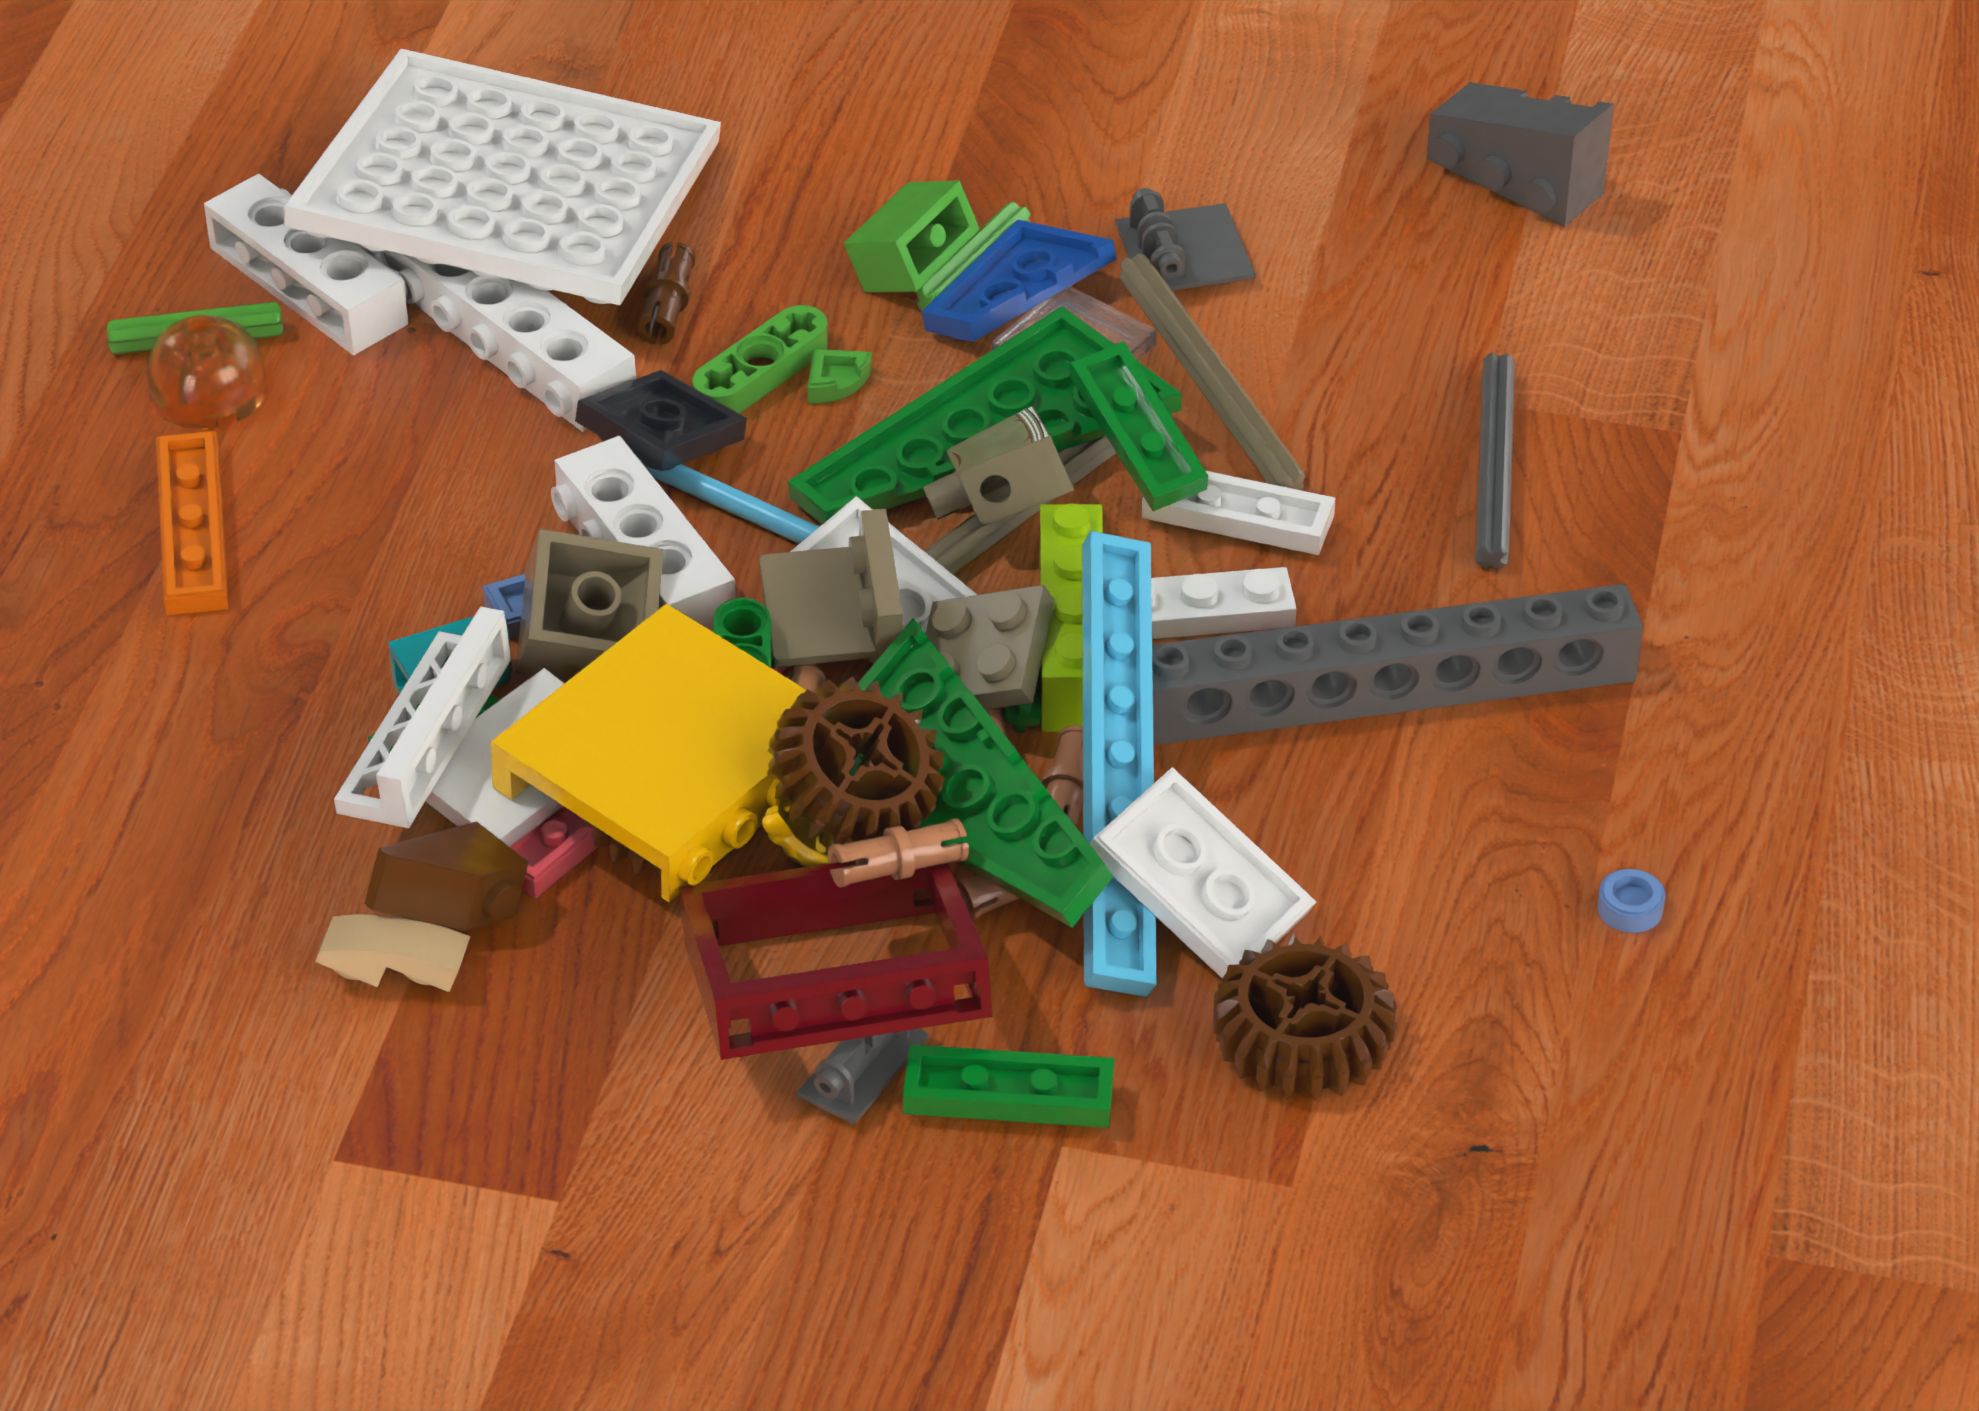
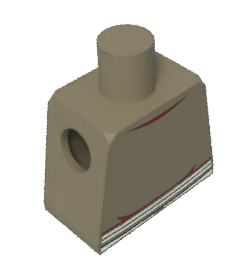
(1019, 467)

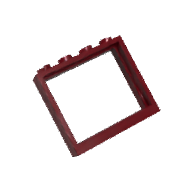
(838, 1000)

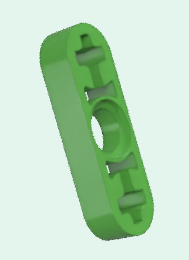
(783, 338)

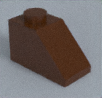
(448, 878)

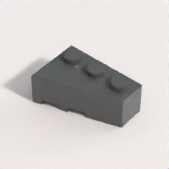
(1525, 147)

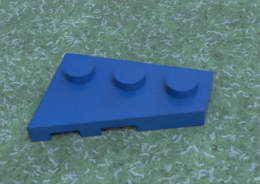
(1013, 276)

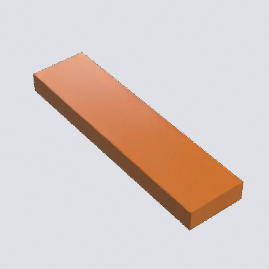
(191, 523)

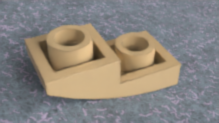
(367, 944)

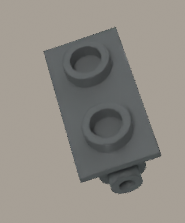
(859, 1072)

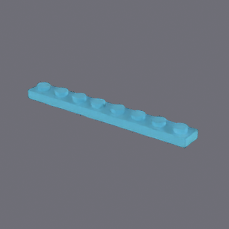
(1117, 747)

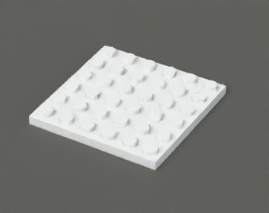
(505, 176)

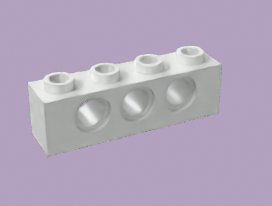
(319, 278)
(618, 500)

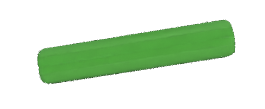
(971, 251)
(140, 333)

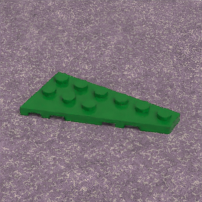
(911, 445)
(1009, 817)

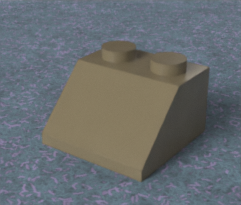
(582, 600)

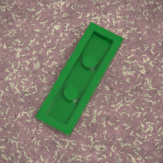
(1138, 426)
(1008, 1086)

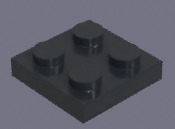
(661, 420)

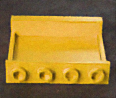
(657, 745)

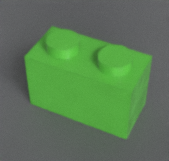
(911, 236)

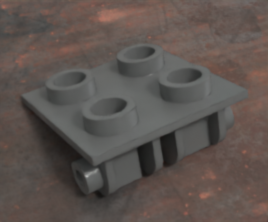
(1187, 244)

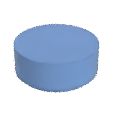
(1631, 900)

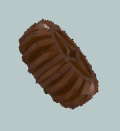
(819, 745)
(1304, 1017)

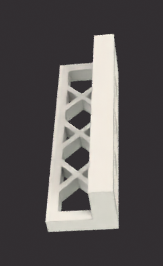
(431, 734)

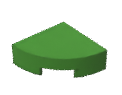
(837, 374)

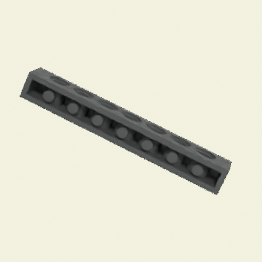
(1394, 663)

